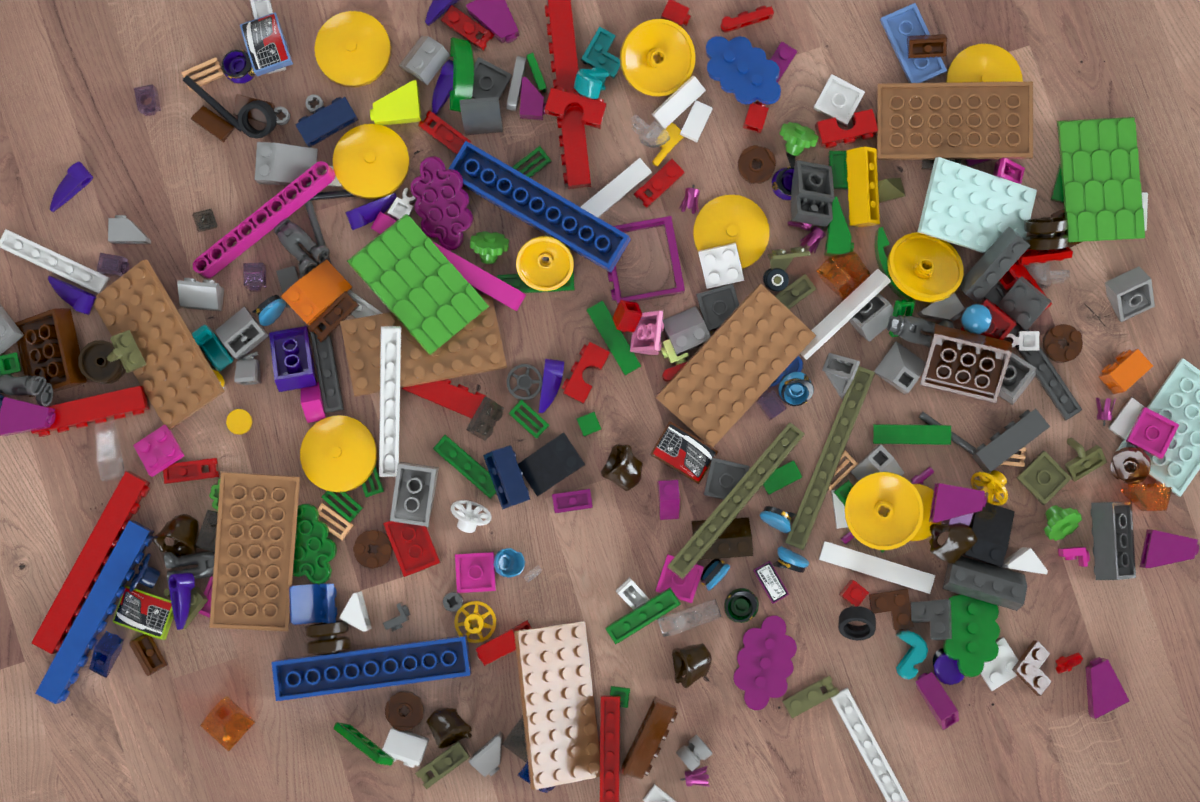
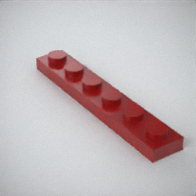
(609, 748)

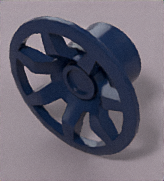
(147, 576)

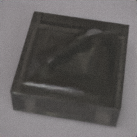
(204, 220)

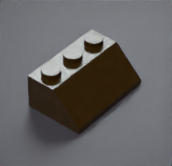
(733, 542)

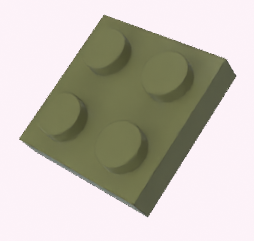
(1043, 477)

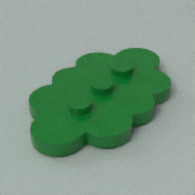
(312, 546)
(972, 634)

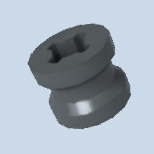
(455, 600)

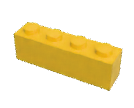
(863, 186)

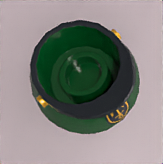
(741, 605)

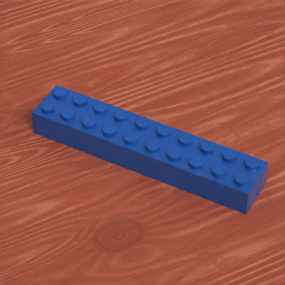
(540, 207)
(371, 668)

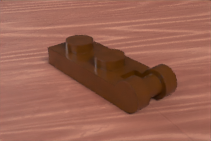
(331, 317)

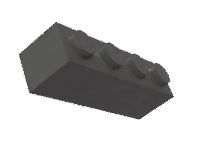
(993, 264)
(1011, 441)

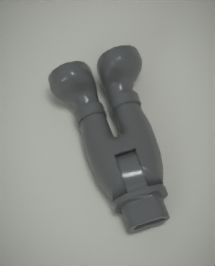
(291, 236)
(910, 328)
(27, 385)
(204, 560)

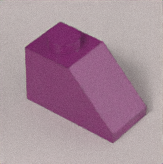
(532, 102)

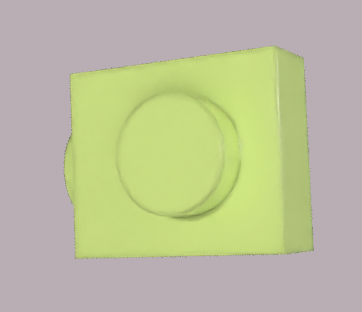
(668, 351)

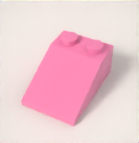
(648, 334)

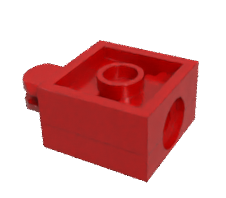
(1000, 321)

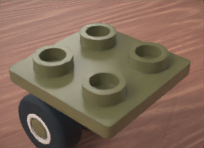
(776, 277)

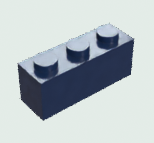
(326, 121)
(506, 477)

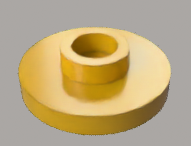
(239, 421)

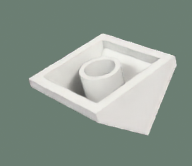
(1025, 560)
(356, 612)

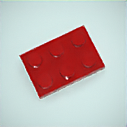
(411, 546)

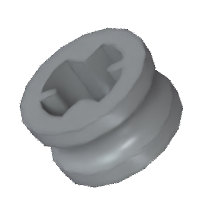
(310, 99)
(285, 120)

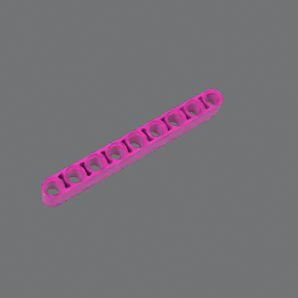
(254, 221)
(474, 275)

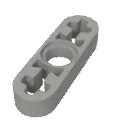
(516, 83)

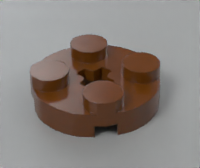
(755, 175)
(1073, 340)
(1130, 455)
(372, 560)
(397, 702)

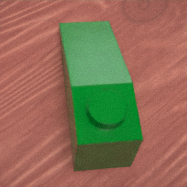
(838, 234)

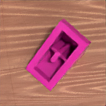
(1009, 170)
(312, 403)

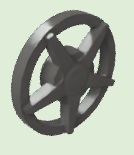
(524, 382)

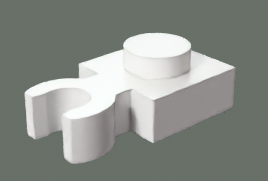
(401, 206)
(1027, 340)

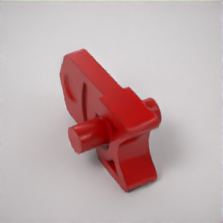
(1066, 663)

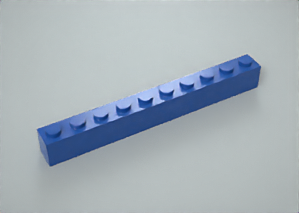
(94, 612)

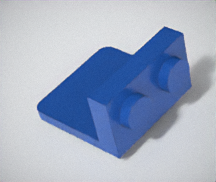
(313, 603)

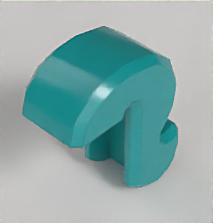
(590, 82)
(212, 347)
(915, 654)

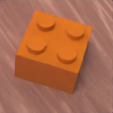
(1125, 371)

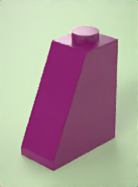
(495, 17)
(24, 417)
(668, 499)
(955, 501)
(1167, 548)
(1103, 688)
(937, 700)

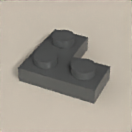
(937, 613)

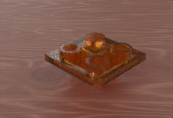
(843, 273)
(1152, 498)
(227, 723)

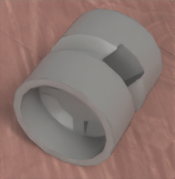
(694, 752)

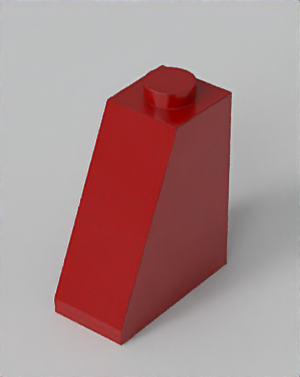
(500, 645)

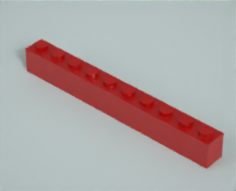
(566, 68)
(91, 562)

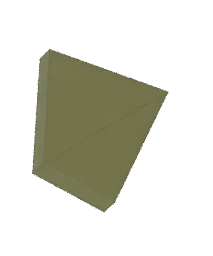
(890, 189)

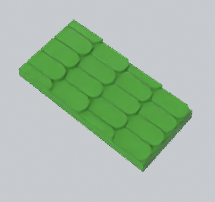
(1101, 179)
(418, 283)

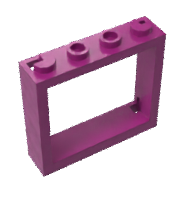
(674, 258)

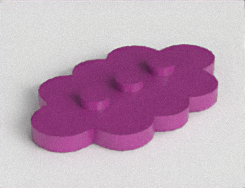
(441, 203)
(765, 662)

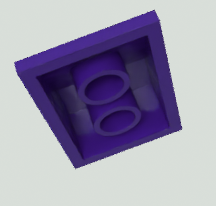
(292, 359)

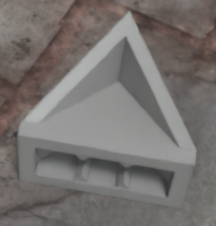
(840, 372)

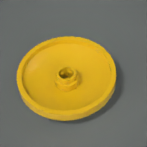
(352, 49)
(657, 57)
(984, 64)
(371, 161)
(730, 221)
(925, 267)
(338, 453)
(884, 511)

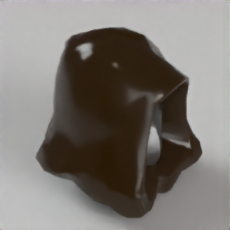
(623, 467)
(183, 531)
(959, 541)
(691, 661)
(448, 727)

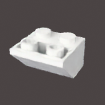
(406, 747)

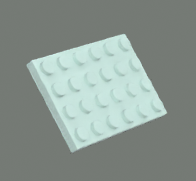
(973, 206)
(1180, 403)

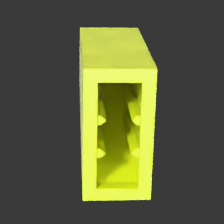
(398, 106)

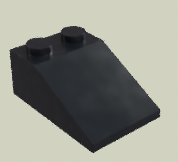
(551, 464)
(993, 533)

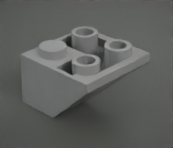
(900, 368)
(876, 461)

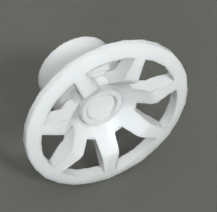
(470, 518)

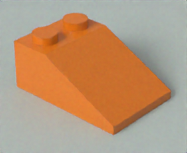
(316, 291)

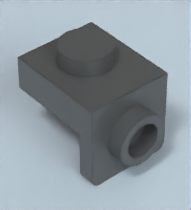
(396, 622)

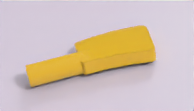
(675, 137)

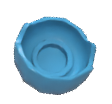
(976, 319)
(509, 562)

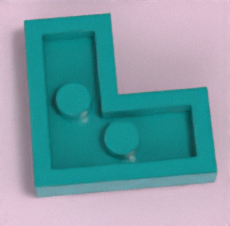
(597, 53)

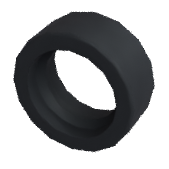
(244, 123)
(860, 614)

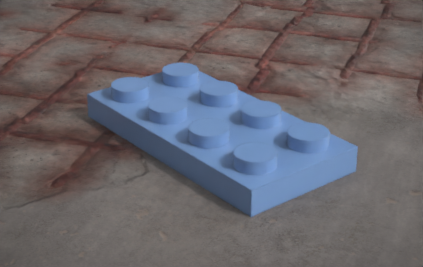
(910, 23)

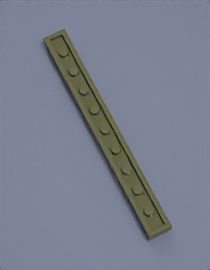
(830, 458)
(735, 501)

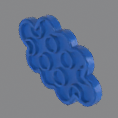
(743, 70)

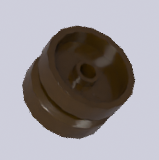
(1046, 233)
(91, 362)
(328, 640)

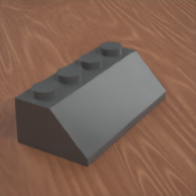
(1113, 540)
(986, 583)

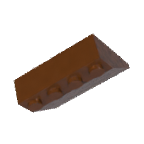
(51, 348)
(966, 363)
(648, 739)

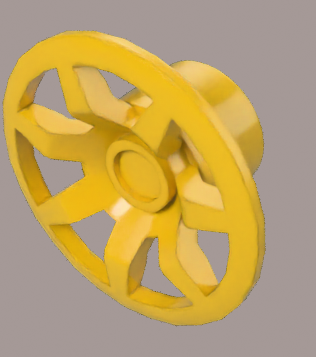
(993, 483)
(475, 622)

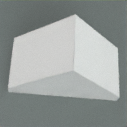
(632, 594)

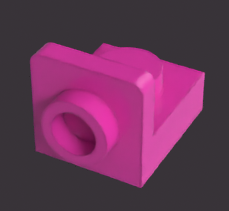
(1072, 552)

